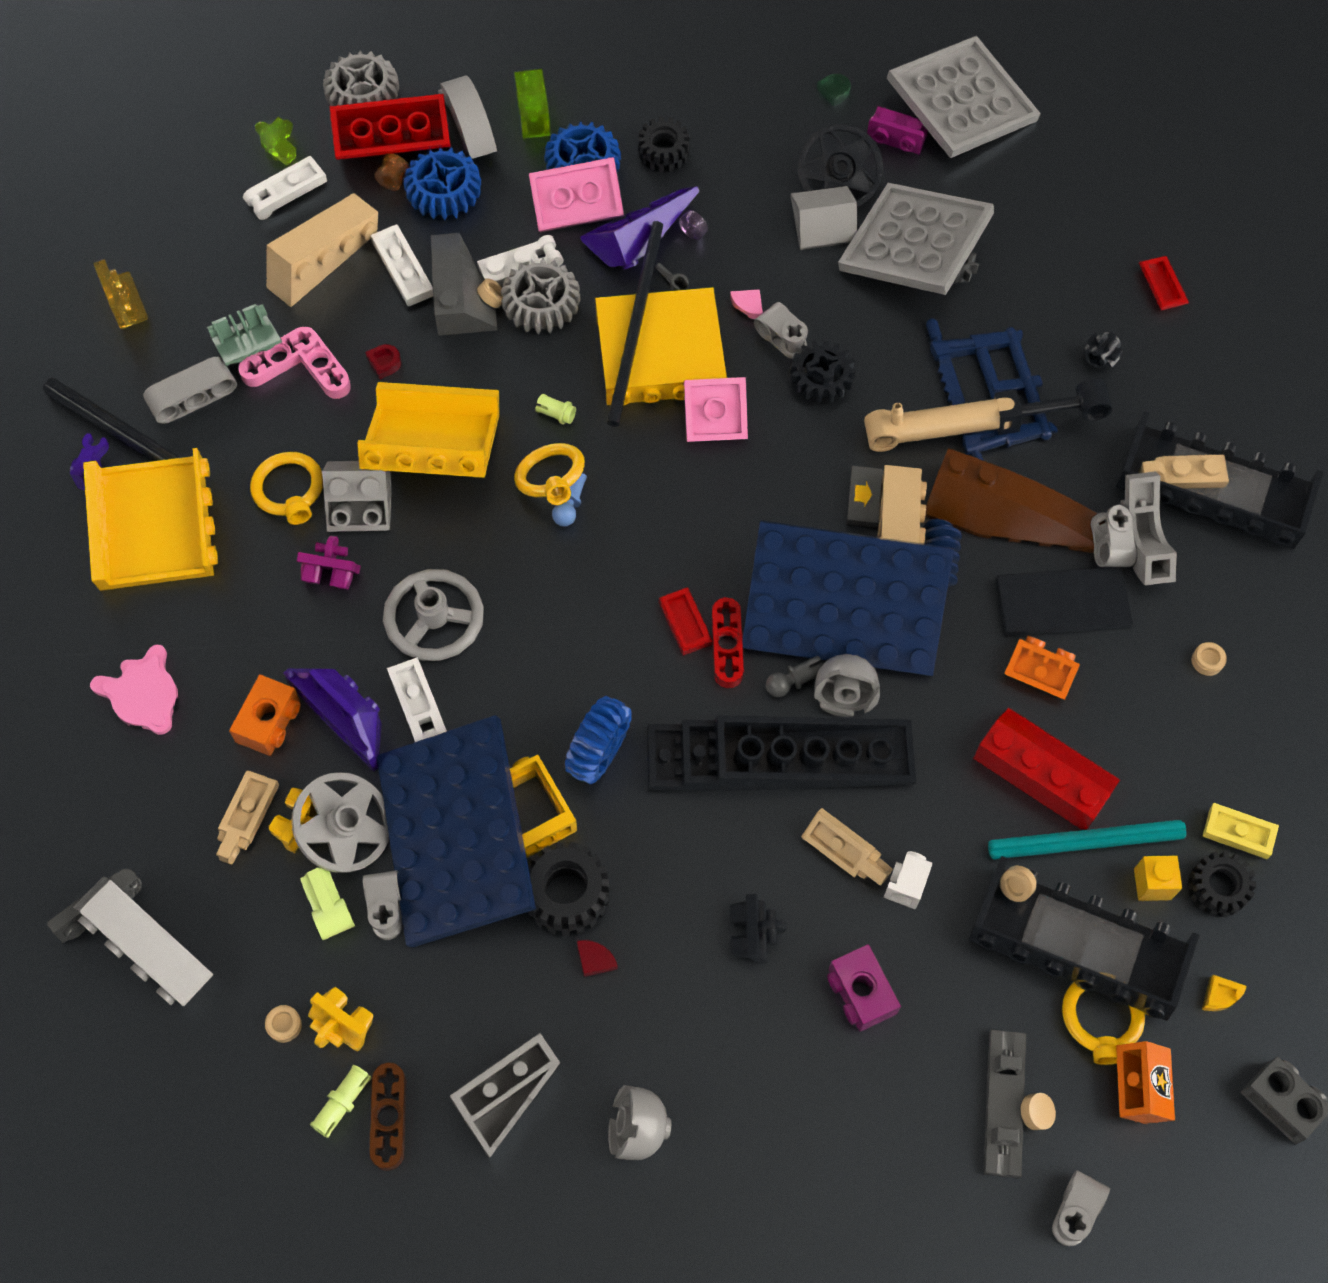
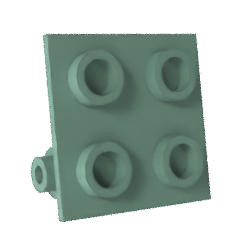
(244, 338)

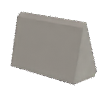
(824, 217)

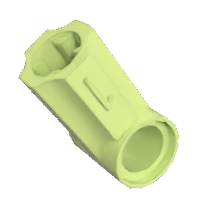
(329, 910)

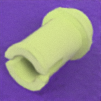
(554, 408)

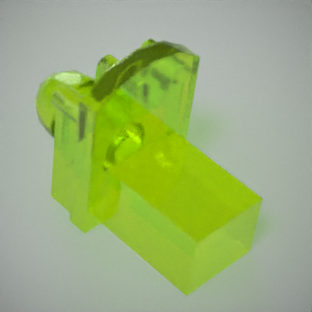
(274, 138)

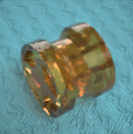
(391, 172)

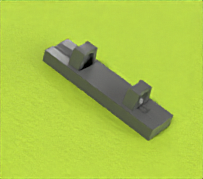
(1003, 1104)

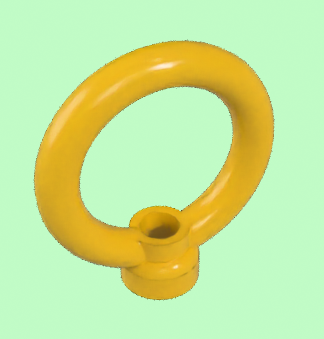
(562, 493)
(295, 508)
(1103, 1047)

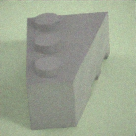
(504, 1091)

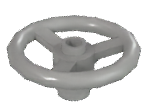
(433, 613)

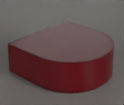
(384, 360)

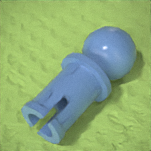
(565, 513)

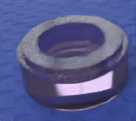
(693, 225)

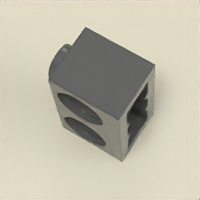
(1282, 1106)

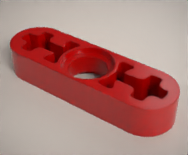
(733, 630)

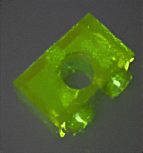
(532, 103)

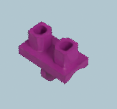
(341, 569)

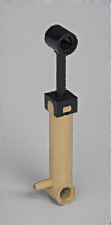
(1002, 413)

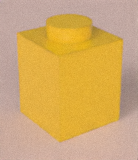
(1157, 878)

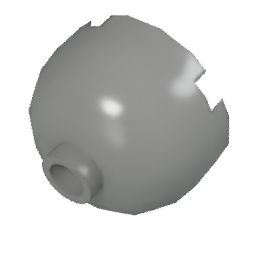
(847, 685)
(639, 1124)

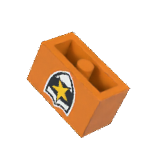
(1145, 1082)

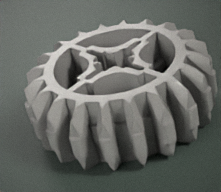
(359, 77)
(537, 305)

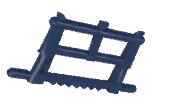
(980, 345)

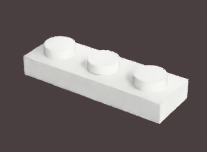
(402, 265)

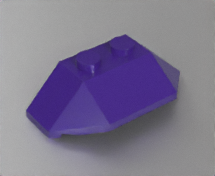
(341, 708)

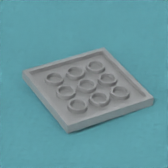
(963, 96)
(916, 238)

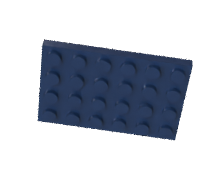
(847, 596)
(455, 832)

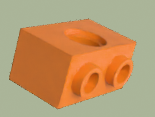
(265, 697)

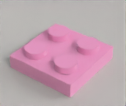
(715, 409)

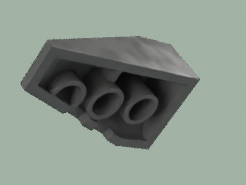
(455, 287)

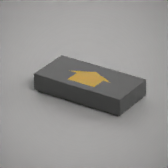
(864, 496)

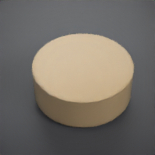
(490, 293)
(1209, 659)
(1018, 883)
(283, 1023)
(1038, 1111)

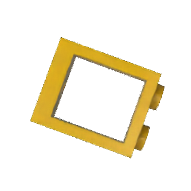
(555, 828)

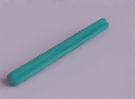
(1087, 839)

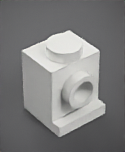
(909, 880)

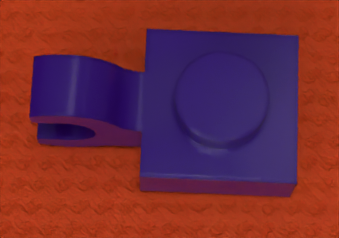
(87, 454)

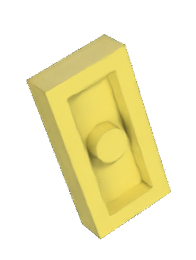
(1240, 831)

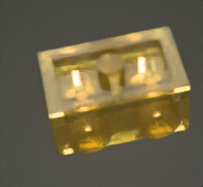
(121, 295)

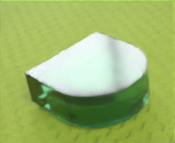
(835, 88)

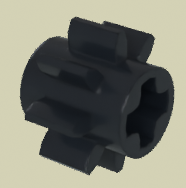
(1103, 350)

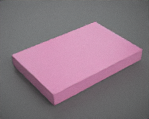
(576, 194)

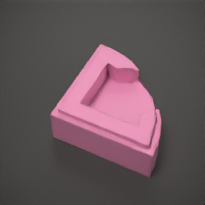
(747, 302)

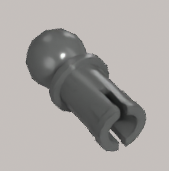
(780, 684)

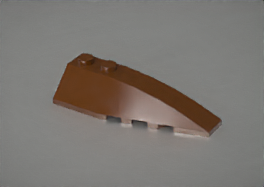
(1006, 505)

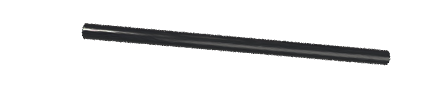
(635, 324)

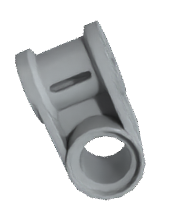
(782, 329)
(1113, 541)
(383, 900)
(1082, 1204)

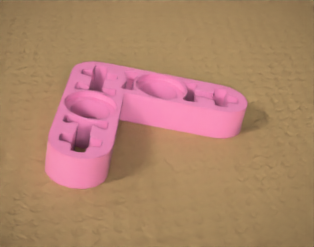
(304, 354)

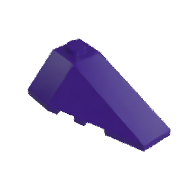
(627, 238)

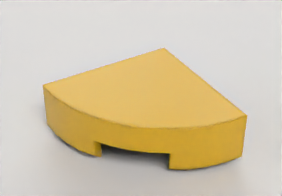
(1222, 993)

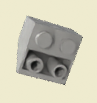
(356, 497)

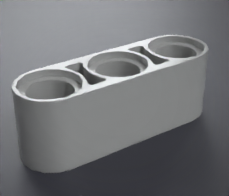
(189, 390)

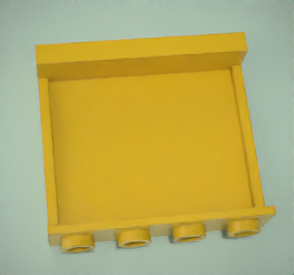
(674, 343)
(431, 430)
(149, 522)

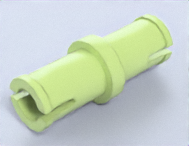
(340, 1101)

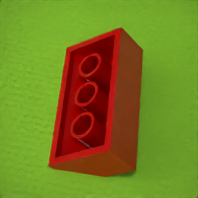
(389, 126)
(1046, 769)

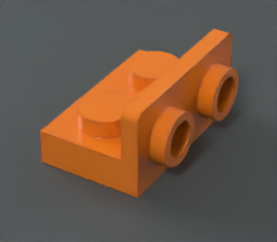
(1042, 667)

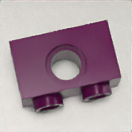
(863, 967)

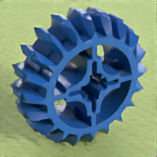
(580, 145)
(442, 183)
(598, 739)

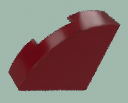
(595, 958)

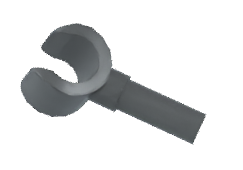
(672, 279)

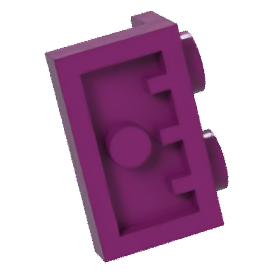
(897, 130)

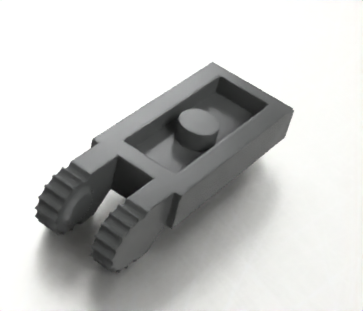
(65, 923)

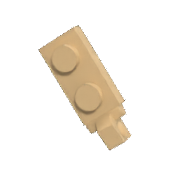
(1190, 470)
(245, 815)
(846, 848)

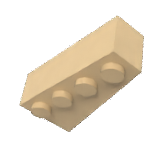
(318, 247)
(901, 504)

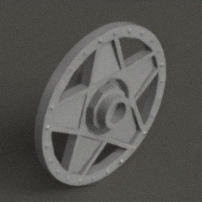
(340, 822)

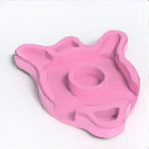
(143, 692)

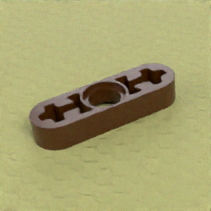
(396, 1143)

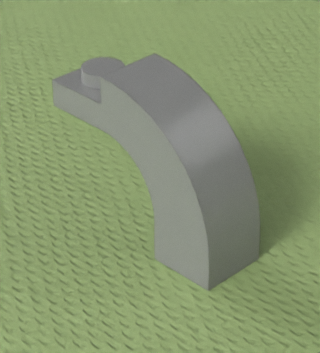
(469, 116)
(1155, 557)

